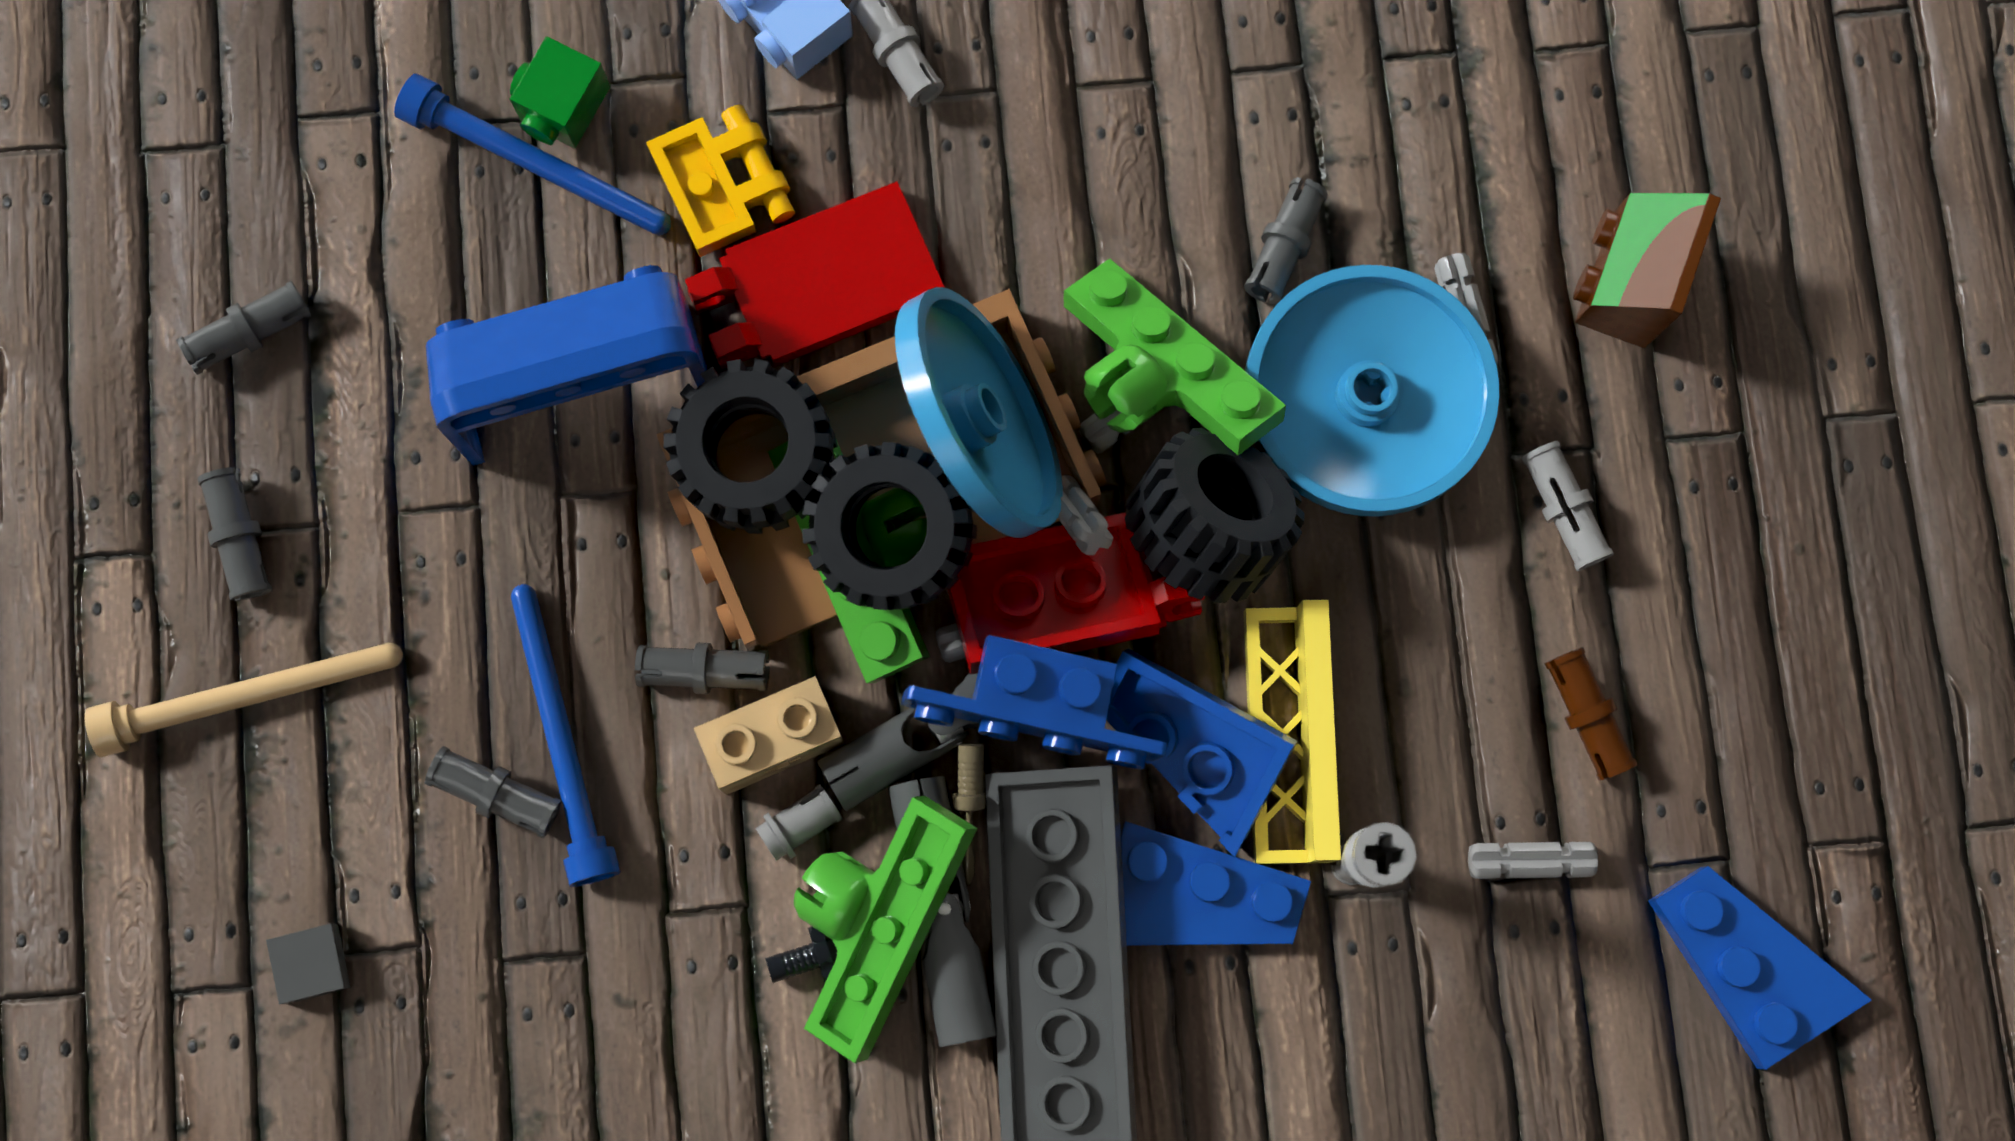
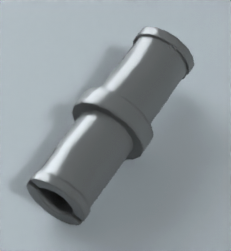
(1286, 240)
(243, 327)
(234, 534)
(702, 668)
(492, 791)

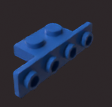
(1042, 696)

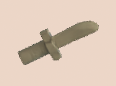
(970, 794)

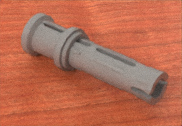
(1376, 857)

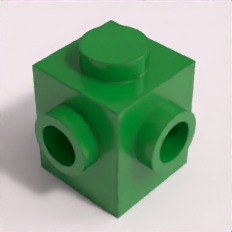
(558, 93)

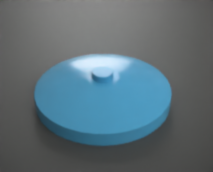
(1379, 389)
(978, 412)

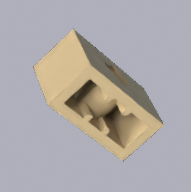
(769, 736)

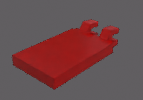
(817, 279)
(1059, 597)

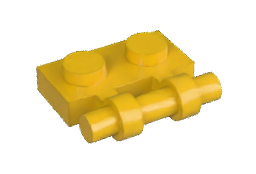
(703, 188)

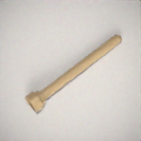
(116, 726)

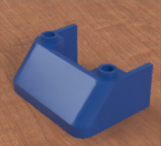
(558, 353)

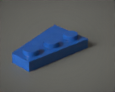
(1214, 751)
(1202, 895)
(1753, 968)

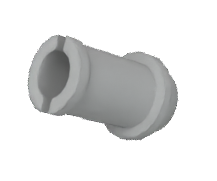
(798, 823)

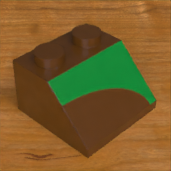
(1644, 264)

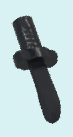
(816, 955)

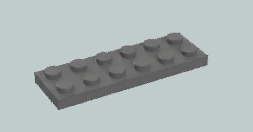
(1060, 956)

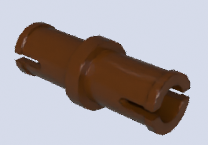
(1591, 714)

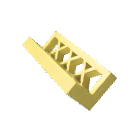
(1316, 730)

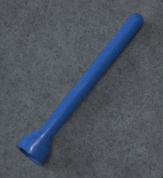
(424, 104)
(588, 853)

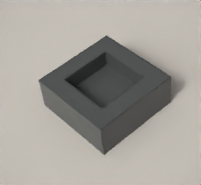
(308, 963)

